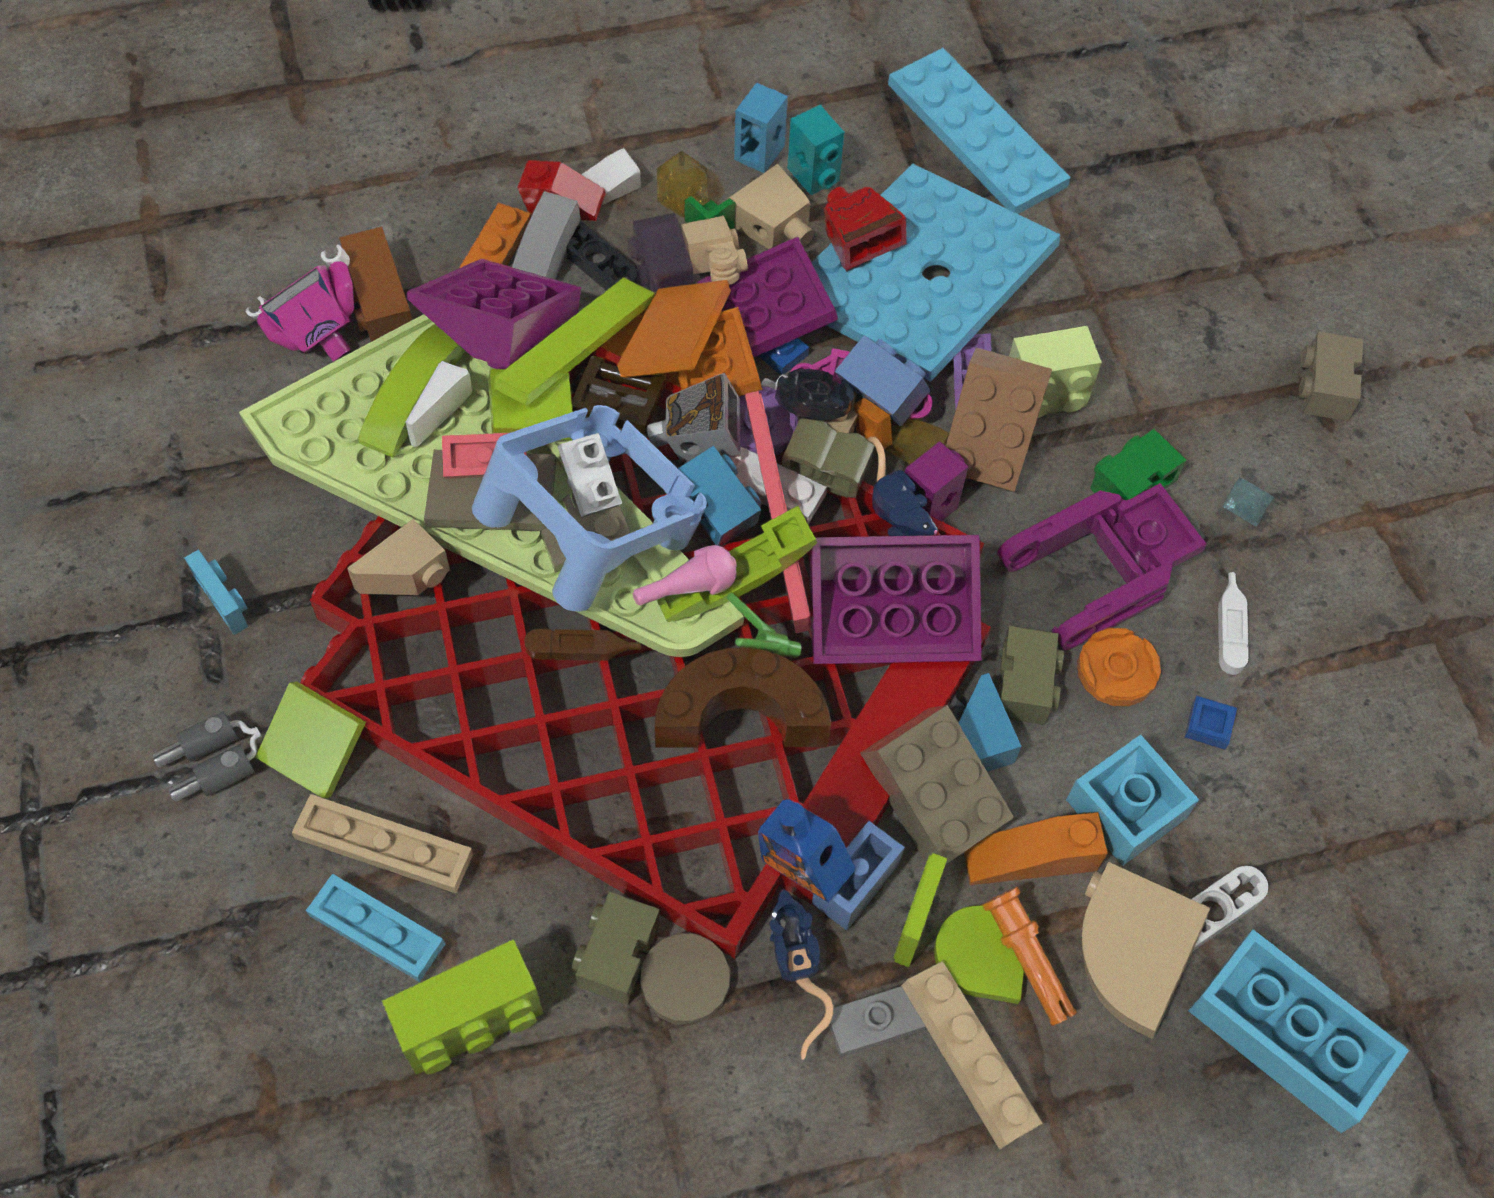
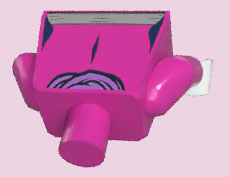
(311, 309)

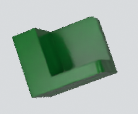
(695, 211)

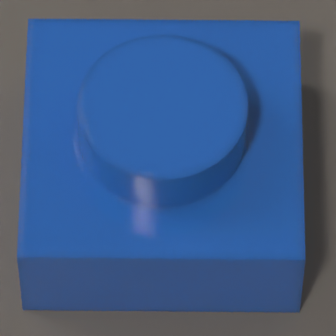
(785, 356)

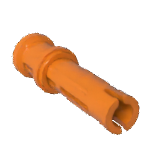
(1021, 936)

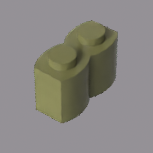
(829, 456)

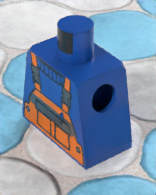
(798, 843)

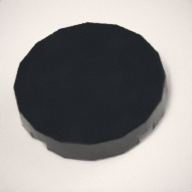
(814, 395)

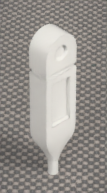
(1232, 628)

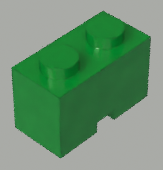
(1139, 467)

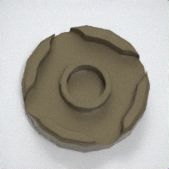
(685, 979)

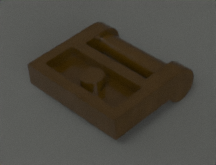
(631, 403)

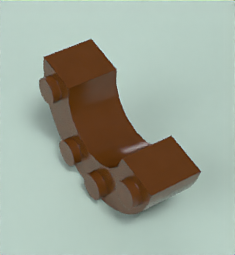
(743, 680)

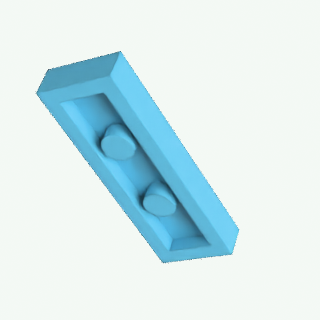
(376, 927)

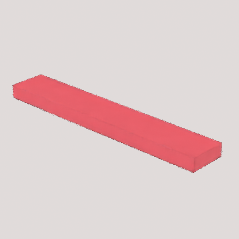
(776, 505)

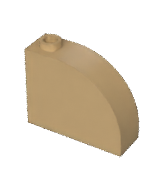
(1137, 945)

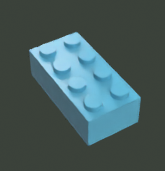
(1299, 1032)

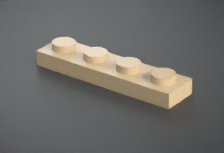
(383, 843)
(971, 1055)

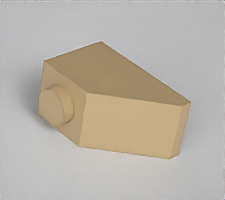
(401, 564)

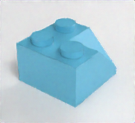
(1134, 797)

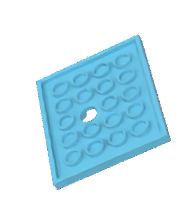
(948, 226)

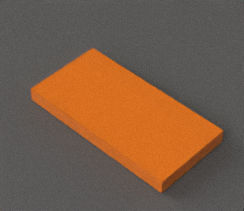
(674, 329)

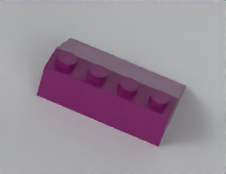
(496, 309)
(895, 599)

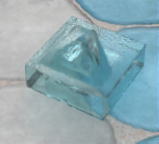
(1248, 501)

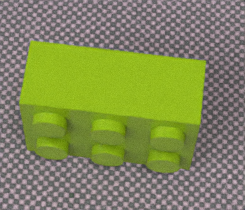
(464, 1008)

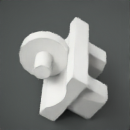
(589, 474)

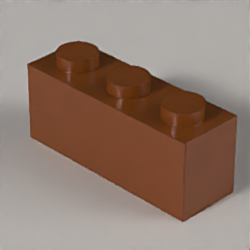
(375, 283)

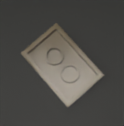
(451, 500)

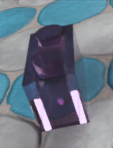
(660, 253)

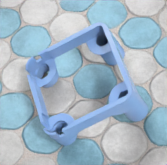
(587, 554)

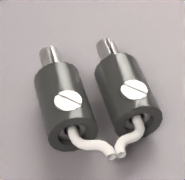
(217, 771)

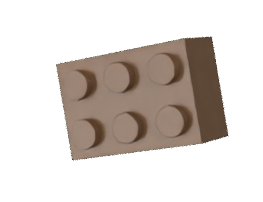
(997, 416)

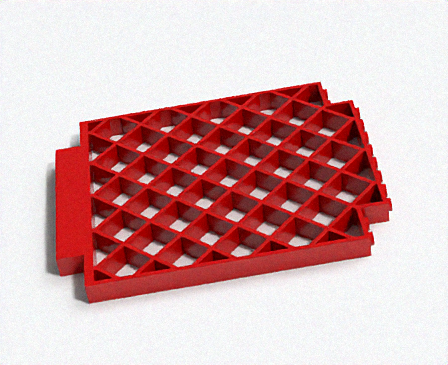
(843, 796)

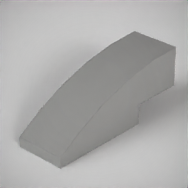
(547, 235)

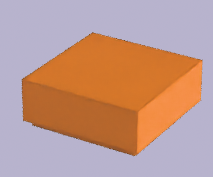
(873, 422)

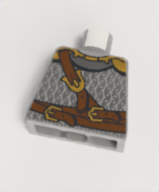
(700, 419)

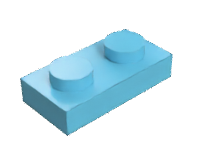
(210, 578)

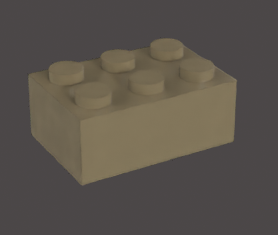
(937, 784)

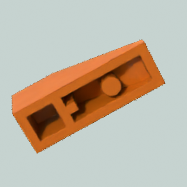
(1038, 850)

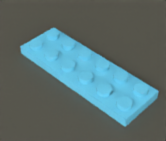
(979, 131)

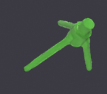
(767, 638)

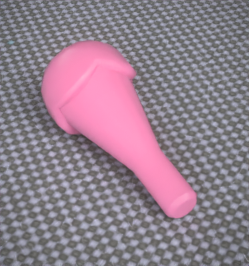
(709, 570)

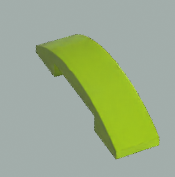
(386, 420)
(757, 561)

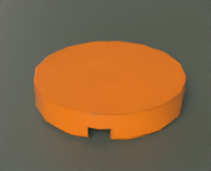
(1118, 667)

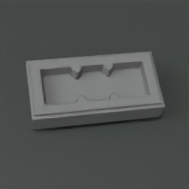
(874, 1021)

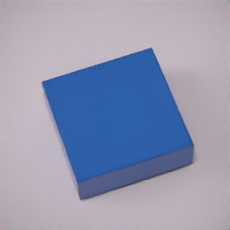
(1210, 722)

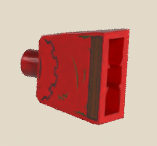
(862, 225)

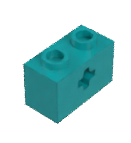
(815, 149)

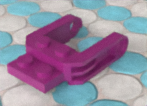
(1137, 535)

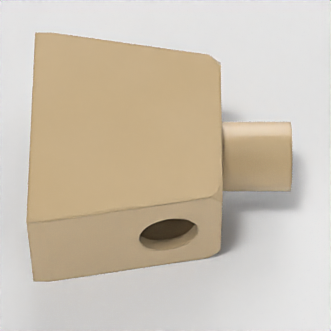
(773, 210)

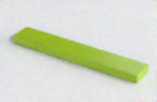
(573, 341)

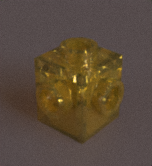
(680, 179)

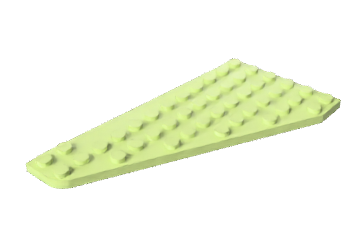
(315, 434)

